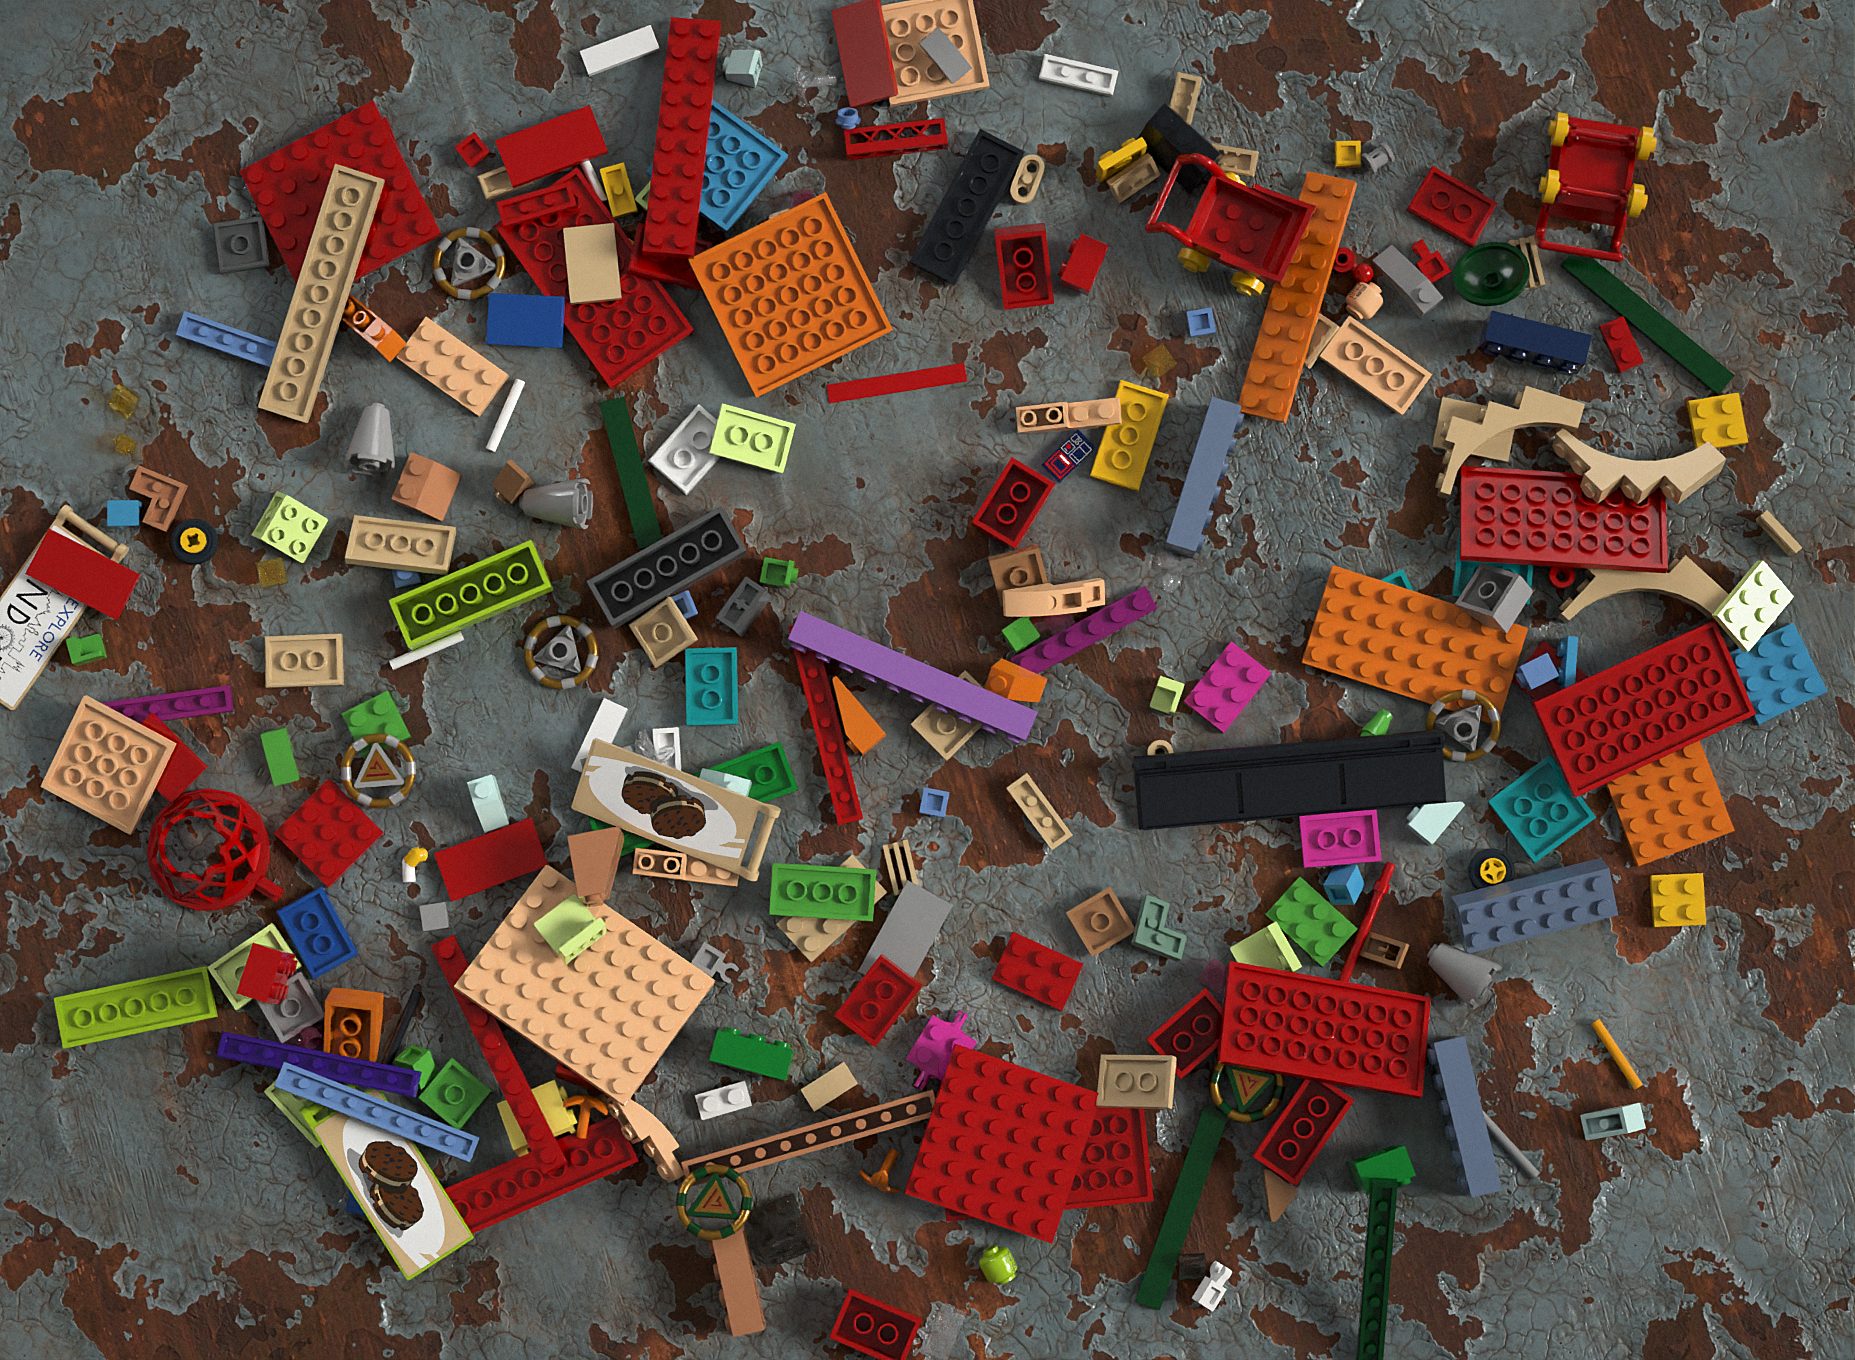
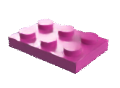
(1227, 687)
(1339, 838)

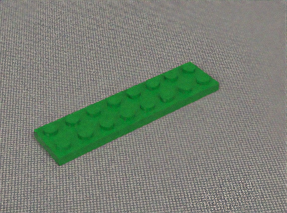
(764, 767)

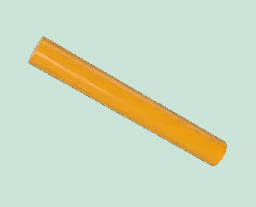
(1616, 1054)

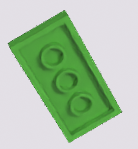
(822, 892)

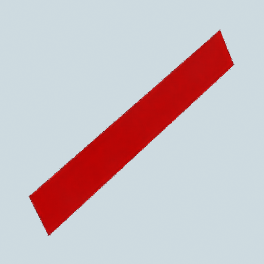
(896, 383)

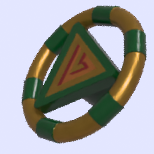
(1246, 1087)
(713, 1202)

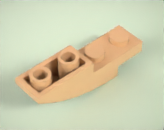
(1068, 416)
(1053, 599)
(680, 867)
(658, 1142)

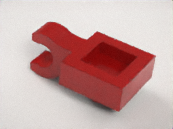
(1432, 264)

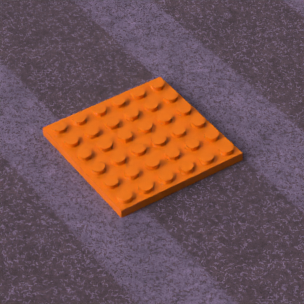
(790, 294)

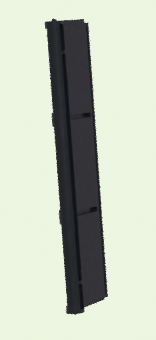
(1289, 779)

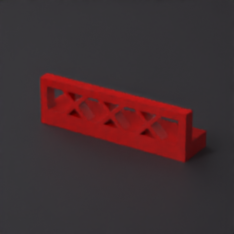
(896, 145)

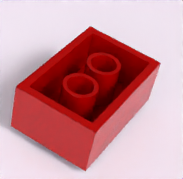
(1013, 504)
(267, 974)
(1190, 1033)
(875, 1327)

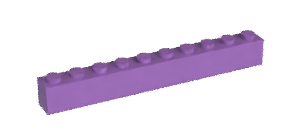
(912, 676)

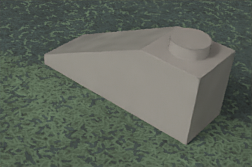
(1408, 281)

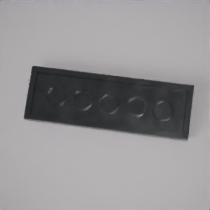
(967, 207)

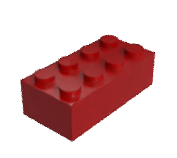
(1302, 1129)

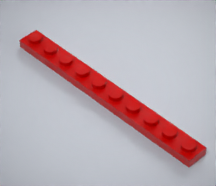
(502, 1062)

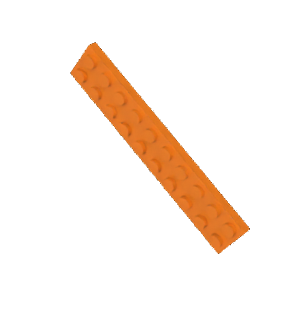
(1296, 302)

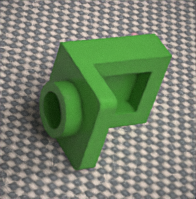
(778, 573)

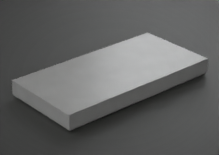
(909, 929)

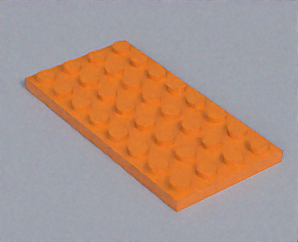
(1409, 643)

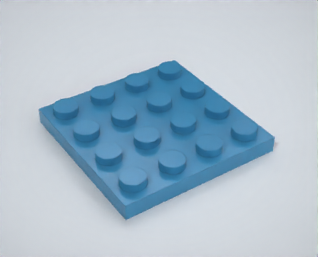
(735, 168)

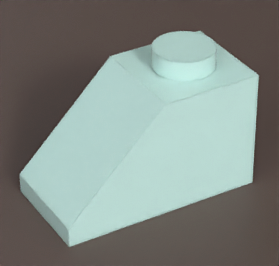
(743, 67)
(727, 781)
(488, 803)
(1432, 820)
(1613, 1121)

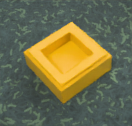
(1347, 154)

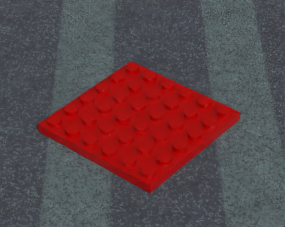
(295, 179)
(1002, 1143)

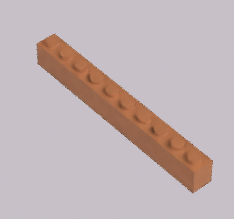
(817, 1135)

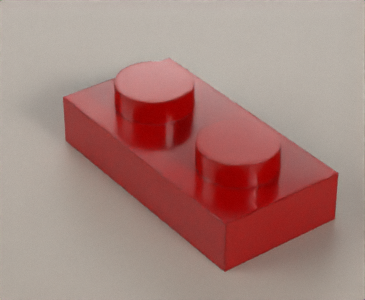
(1621, 344)

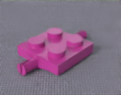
(935, 1046)

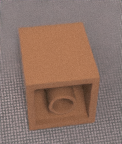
(595, 863)

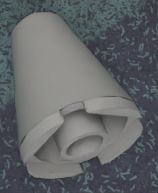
(372, 443)
(561, 503)
(1463, 972)

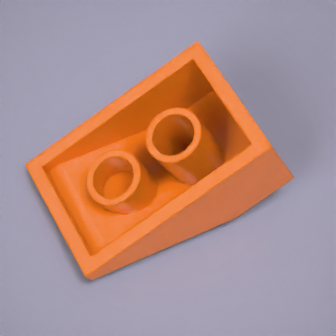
(353, 1023)

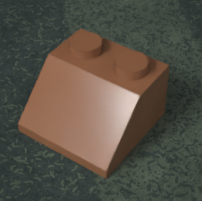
(426, 487)

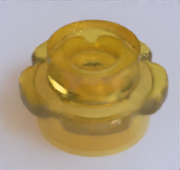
(125, 444)

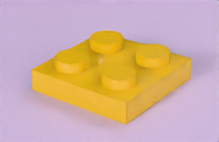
(1115, 162)
(1718, 421)
(1677, 900)

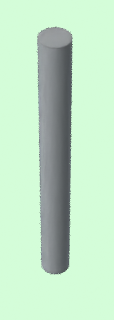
(1511, 1149)

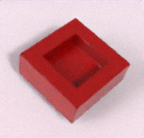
(472, 150)

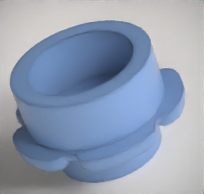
(848, 118)

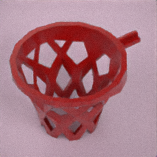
(256, 857)

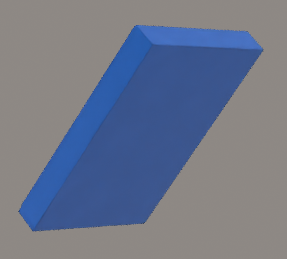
(525, 320)
(317, 933)

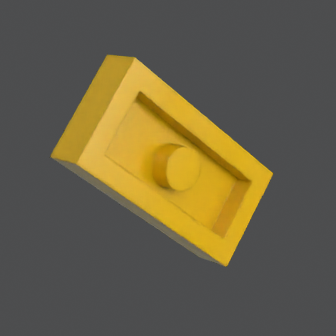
(618, 190)

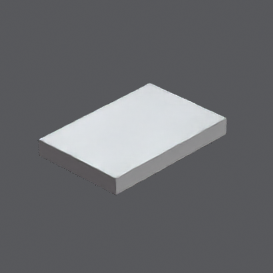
(685, 453)

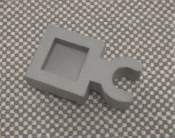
(711, 960)

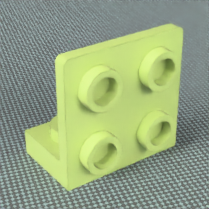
(290, 526)
(570, 928)
(1267, 949)

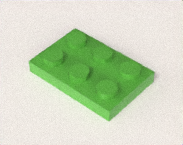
(1311, 921)

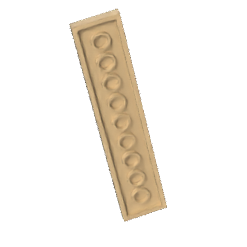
(321, 293)

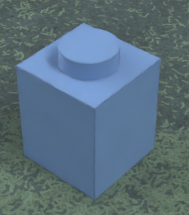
(1536, 672)

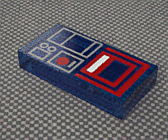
(1068, 456)

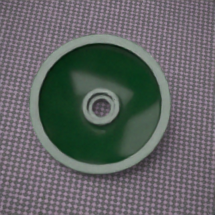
(1488, 265)

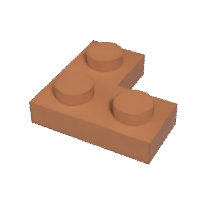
(165, 497)

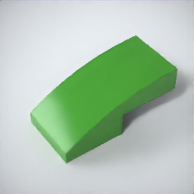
(280, 756)

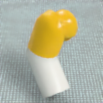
(409, 862)

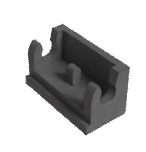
(744, 606)

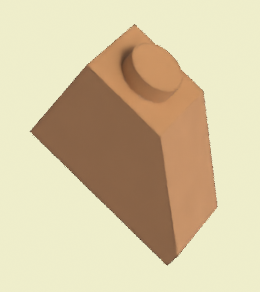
(511, 483)

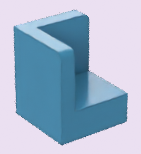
(123, 513)
(1344, 884)

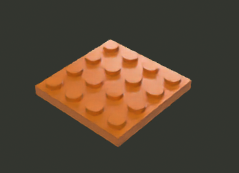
(1669, 805)

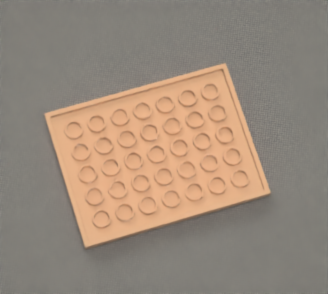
(602, 1011)

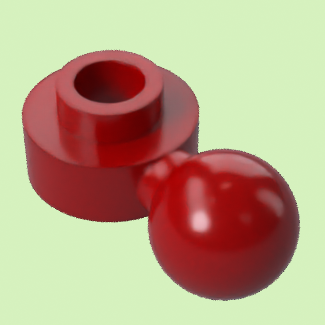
(1361, 272)
(1568, 574)

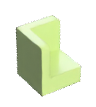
(1166, 695)

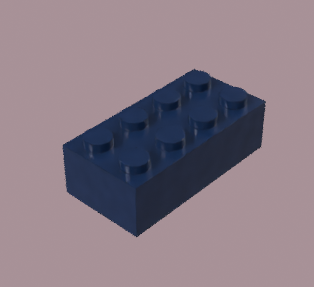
(1534, 343)

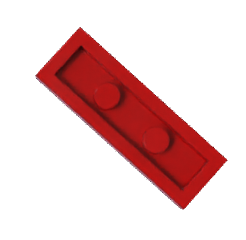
(536, 204)

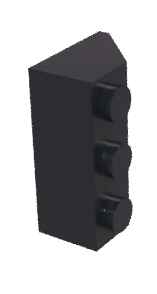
(1170, 136)

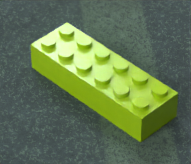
(471, 595)

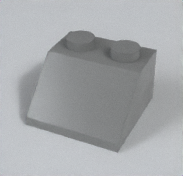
(1494, 597)

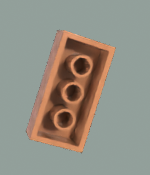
(738, 1283)

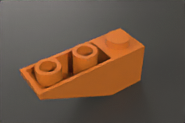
(372, 329)

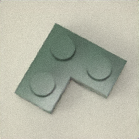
(1152, 934)

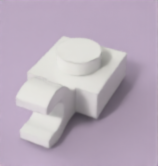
(1211, 1289)

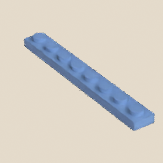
(376, 1112)

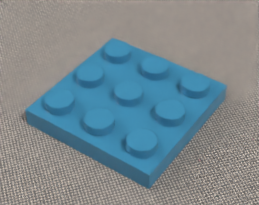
(1778, 673)

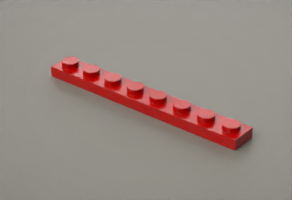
(829, 737)

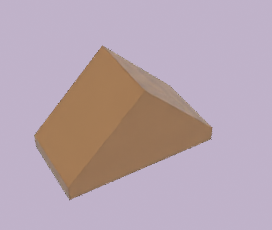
(1384, 950)
(1277, 1193)

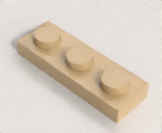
(1039, 811)

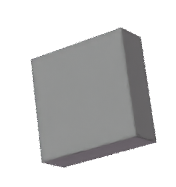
(434, 916)

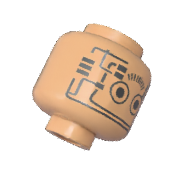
(1364, 300)

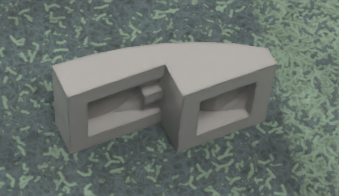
(945, 55)

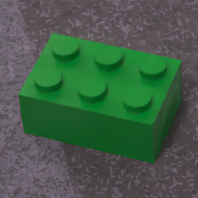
(752, 1053)
(1385, 1163)

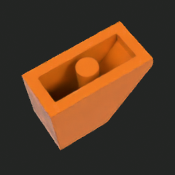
(1015, 682)

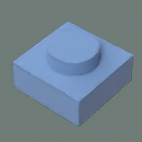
(1200, 322)
(405, 578)
(685, 604)
(934, 802)

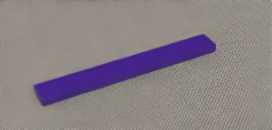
(328, 1065)

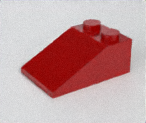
(1024, 266)

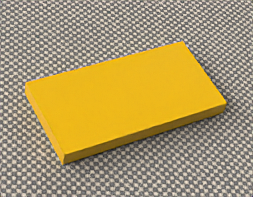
(1128, 445)

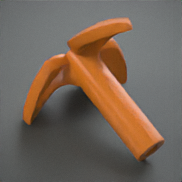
(586, 1103)
(880, 1178)

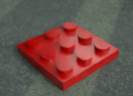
(329, 833)

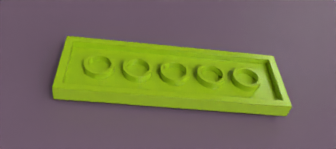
(135, 1007)

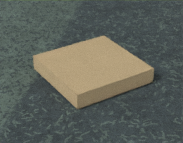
(663, 632)

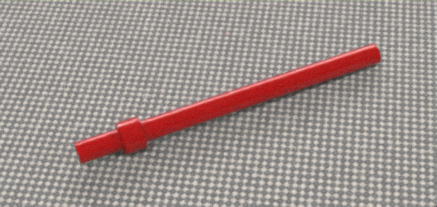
(1380, 889)

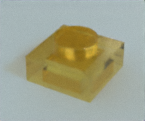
(1159, 361)
(124, 401)
(272, 573)

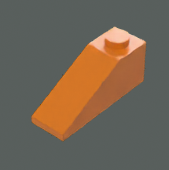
(858, 724)

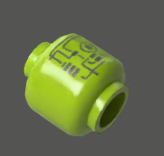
(998, 1264)

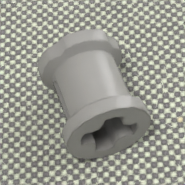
(1378, 157)

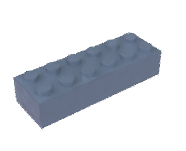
(1201, 480)
(1534, 905)
(1463, 1116)

